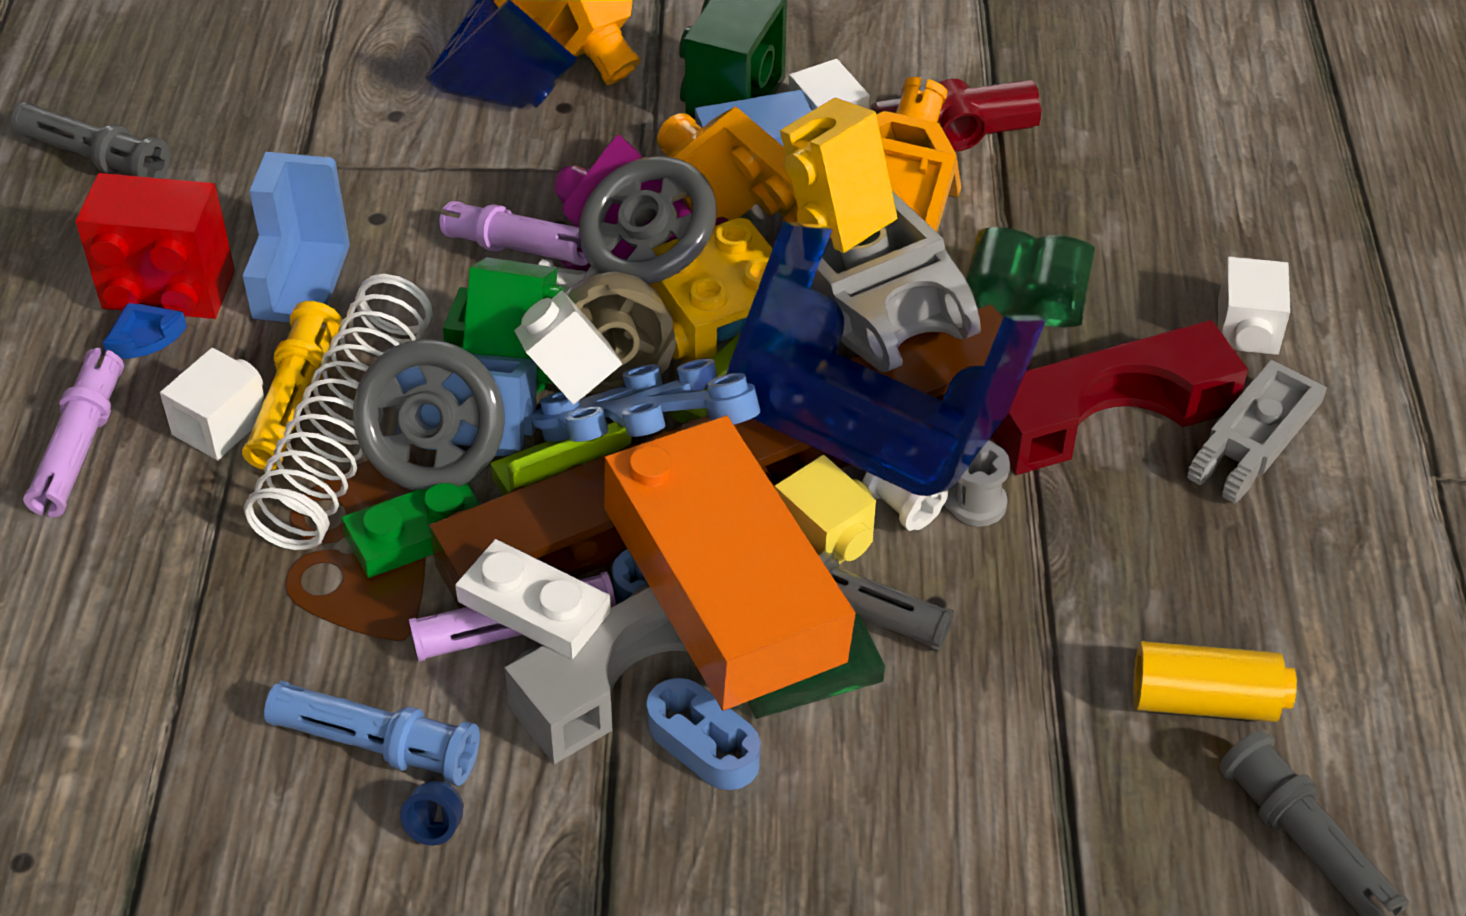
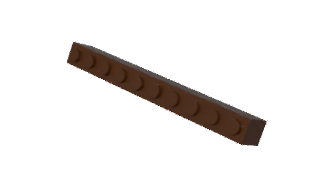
(565, 514)

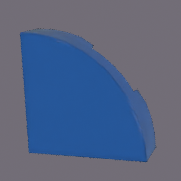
(143, 330)

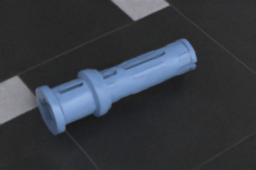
(401, 737)

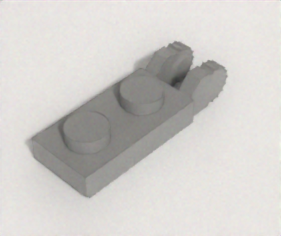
(1258, 427)

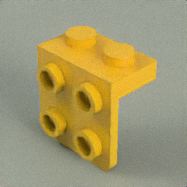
(714, 287)

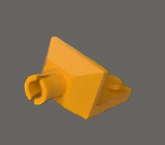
(589, 29)
(918, 152)
(736, 159)

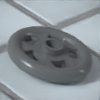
(640, 206)
(391, 452)

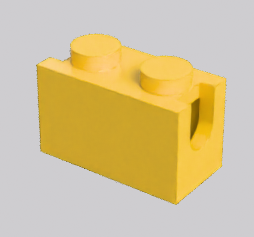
(839, 172)

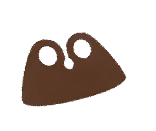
(362, 604)

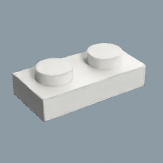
(533, 598)

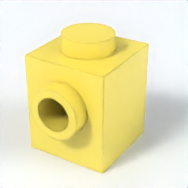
(830, 509)

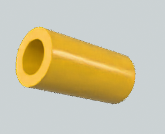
(1212, 682)

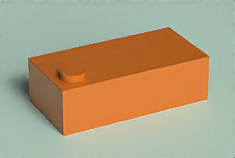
(727, 562)

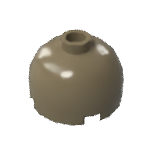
(629, 318)

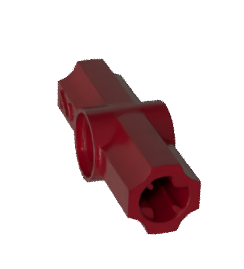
(981, 110)

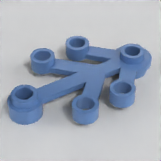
(644, 398)

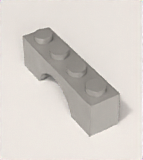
(569, 700)

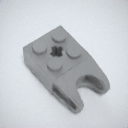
(896, 288)

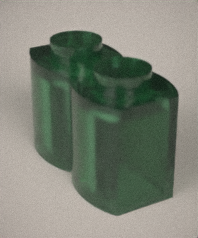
(1031, 275)

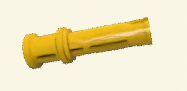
(295, 364)

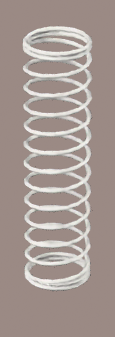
(298, 501)

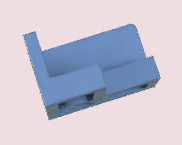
(299, 233)

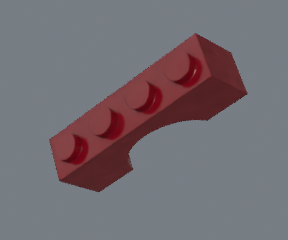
(1178, 373)

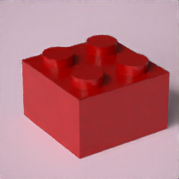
(156, 244)

